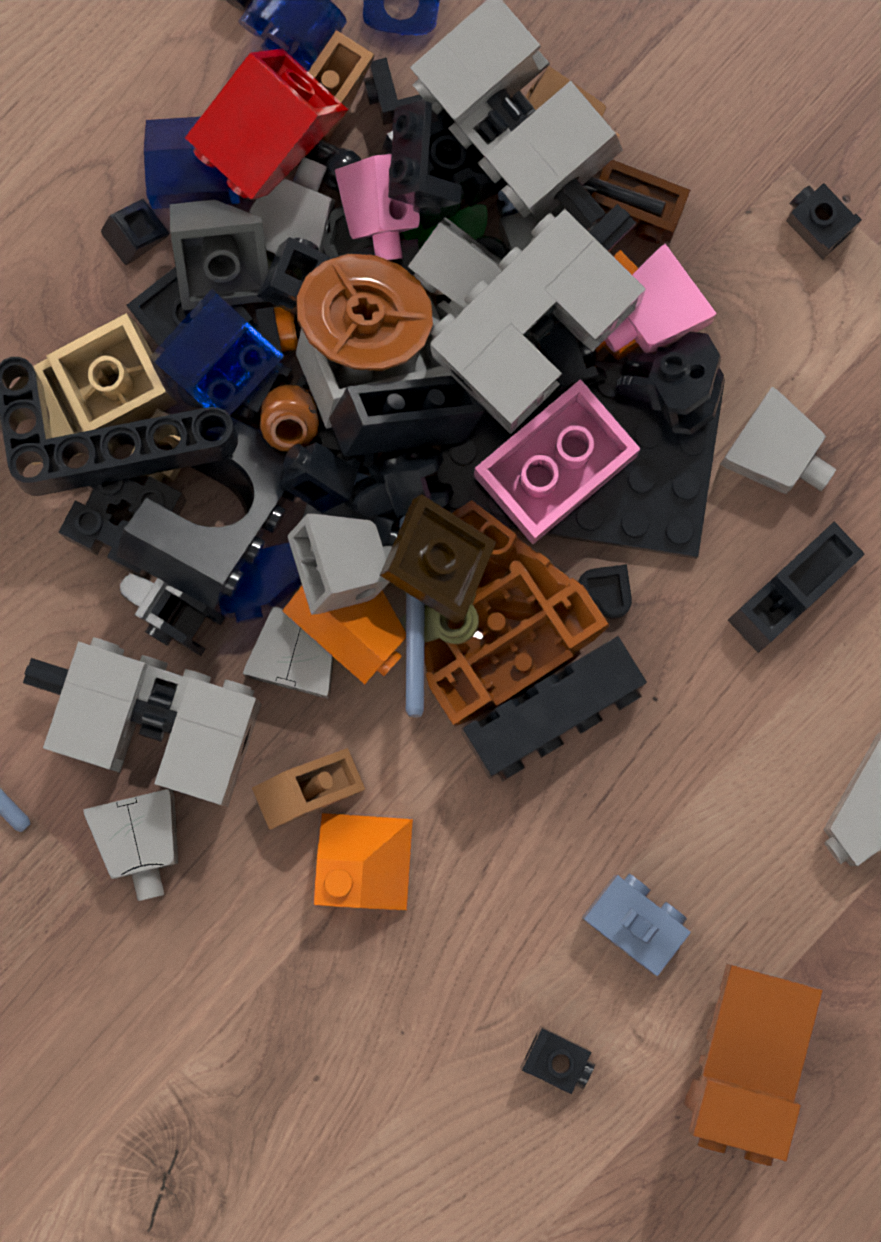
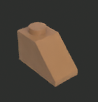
(342, 70)
(308, 788)

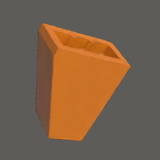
(357, 636)

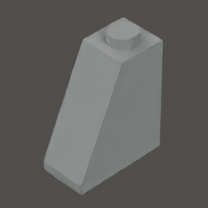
(856, 820)

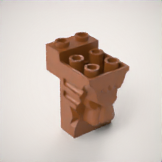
(753, 1065)

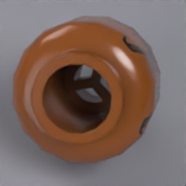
(289, 417)

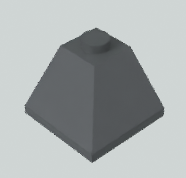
(217, 250)

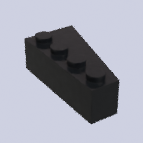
(554, 708)

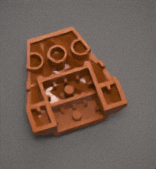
(527, 627)

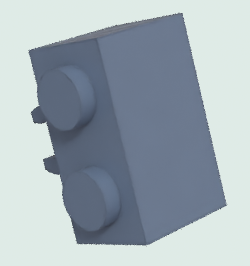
(636, 923)

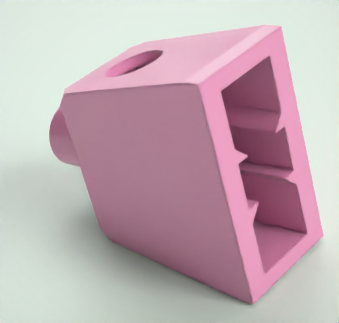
(368, 208)
(668, 308)

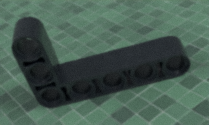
(99, 443)

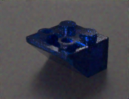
(217, 354)

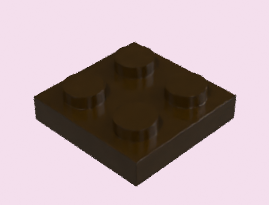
(438, 558)

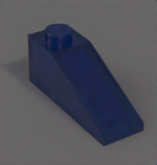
(263, 584)

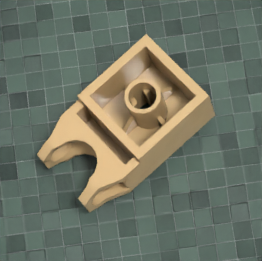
(79, 380)

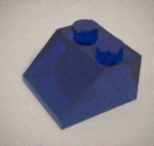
(174, 170)

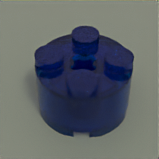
(294, 25)

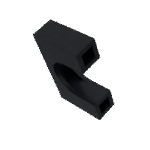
(209, 559)

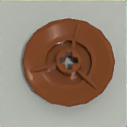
(387, 296)

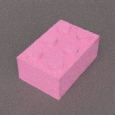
(556, 461)

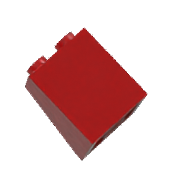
(264, 122)

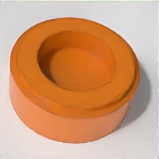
(286, 329)

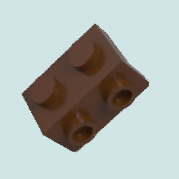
(647, 225)

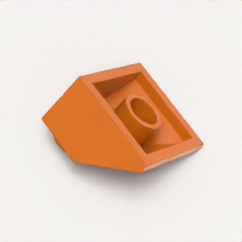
(363, 862)

